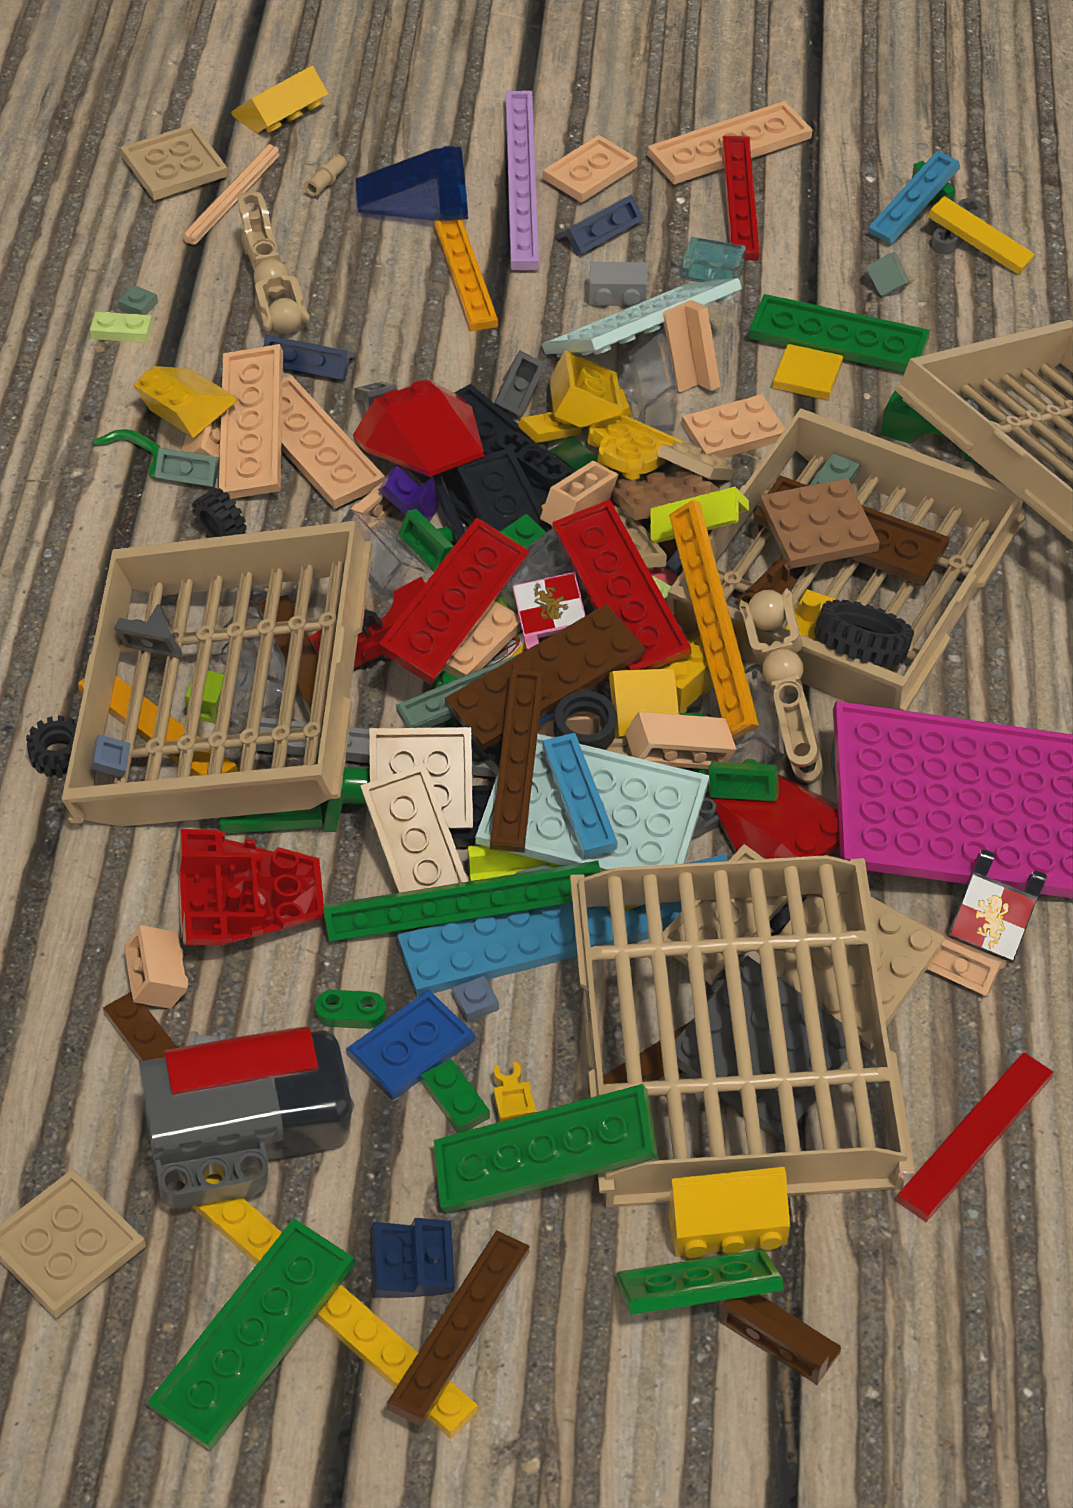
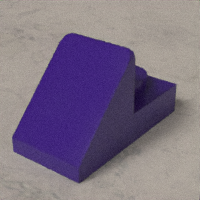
(408, 495)

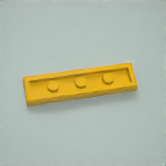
(981, 235)

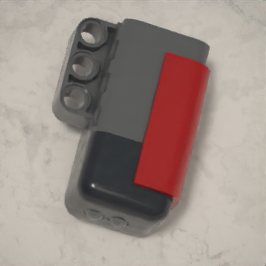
(238, 1106)

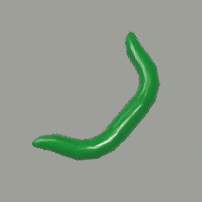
(135, 437)

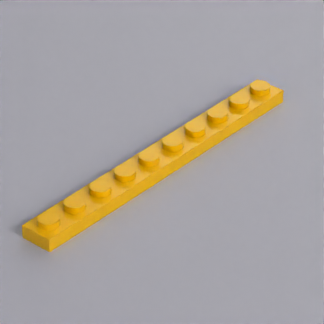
(341, 1314)

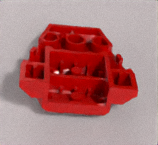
(242, 890)

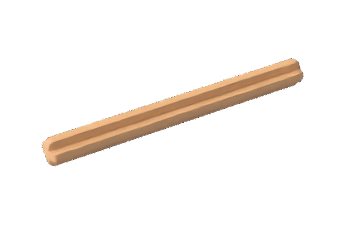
(230, 195)

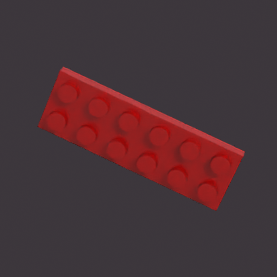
(618, 576)
(453, 601)

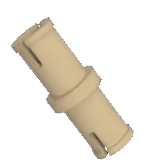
(325, 175)

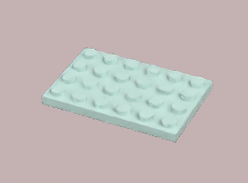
(638, 318)
(646, 802)

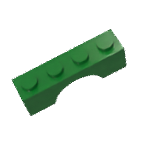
(904, 423)

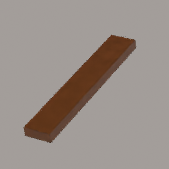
(309, 656)
(517, 761)
(458, 1328)

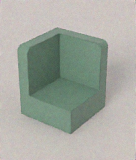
(887, 273)

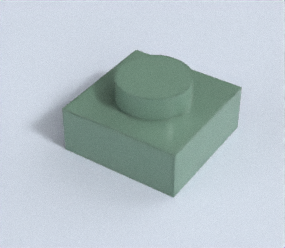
(137, 301)

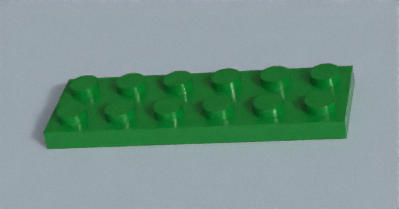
(838, 332)
(545, 1148)
(251, 1334)

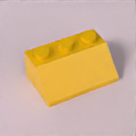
(282, 101)
(584, 391)
(183, 397)
(691, 673)
(729, 1212)

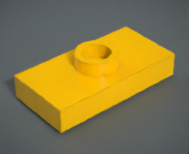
(546, 428)

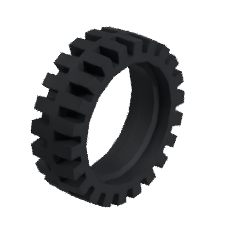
(863, 632)

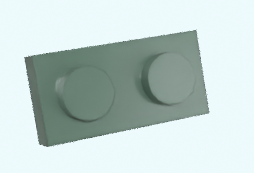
(187, 467)
(836, 469)

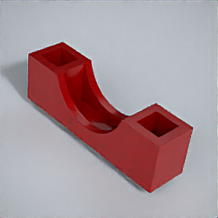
(367, 645)

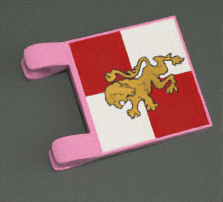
(548, 606)

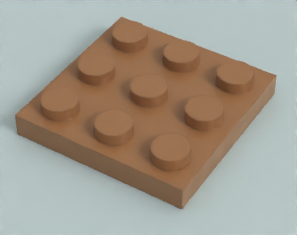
(659, 489)
(819, 523)

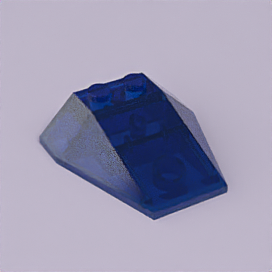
(417, 188)

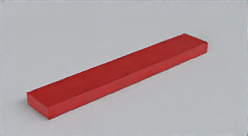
(740, 194)
(974, 1137)

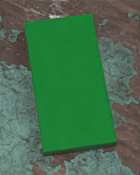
(698, 1281)

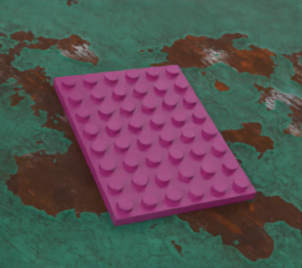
(939, 789)

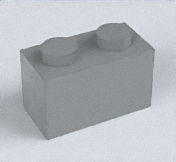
(617, 283)

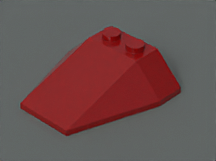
(421, 429)
(790, 827)

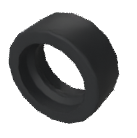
(588, 702)

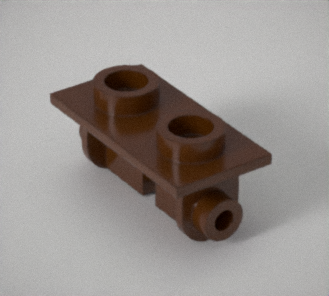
(775, 578)

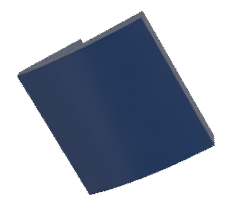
(412, 1259)

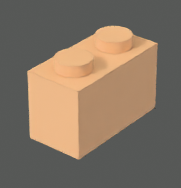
(155, 967)

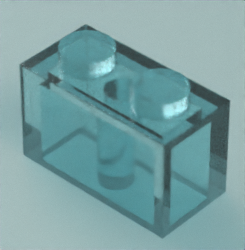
(712, 260)

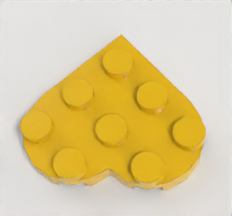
(628, 445)

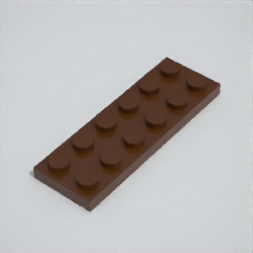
(903, 546)
(570, 663)

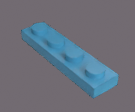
(914, 197)
(579, 795)

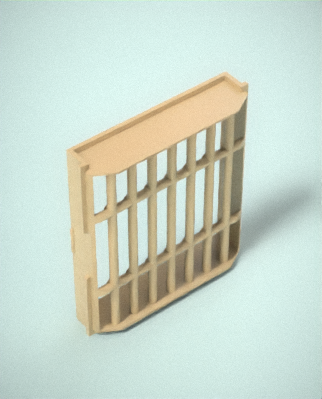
(942, 380)
(903, 477)
(210, 566)
(806, 1171)

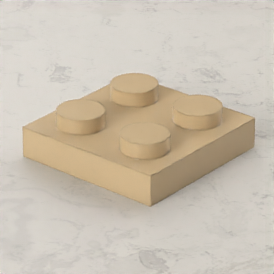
(691, 458)

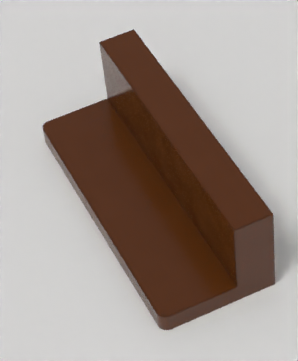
(780, 1335)

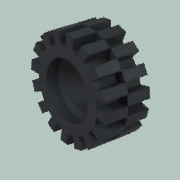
(218, 514)
(46, 735)

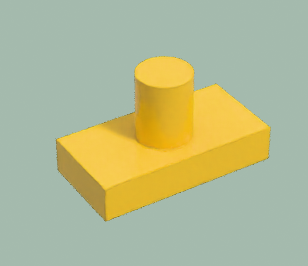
(808, 612)

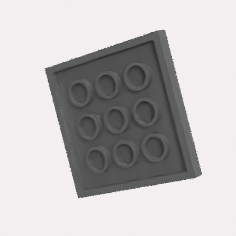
(761, 1046)

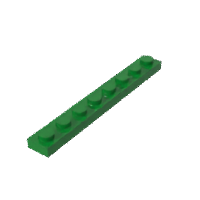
(453, 902)

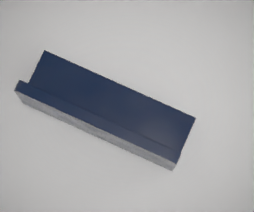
(602, 225)
(312, 357)

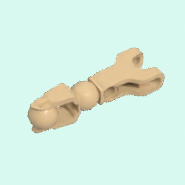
(270, 273)
(783, 672)

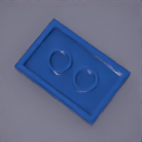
(410, 1044)

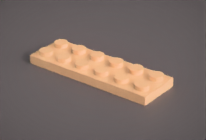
(701, 149)
(253, 423)
(323, 449)

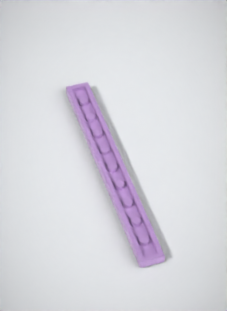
(522, 181)

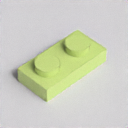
(121, 327)

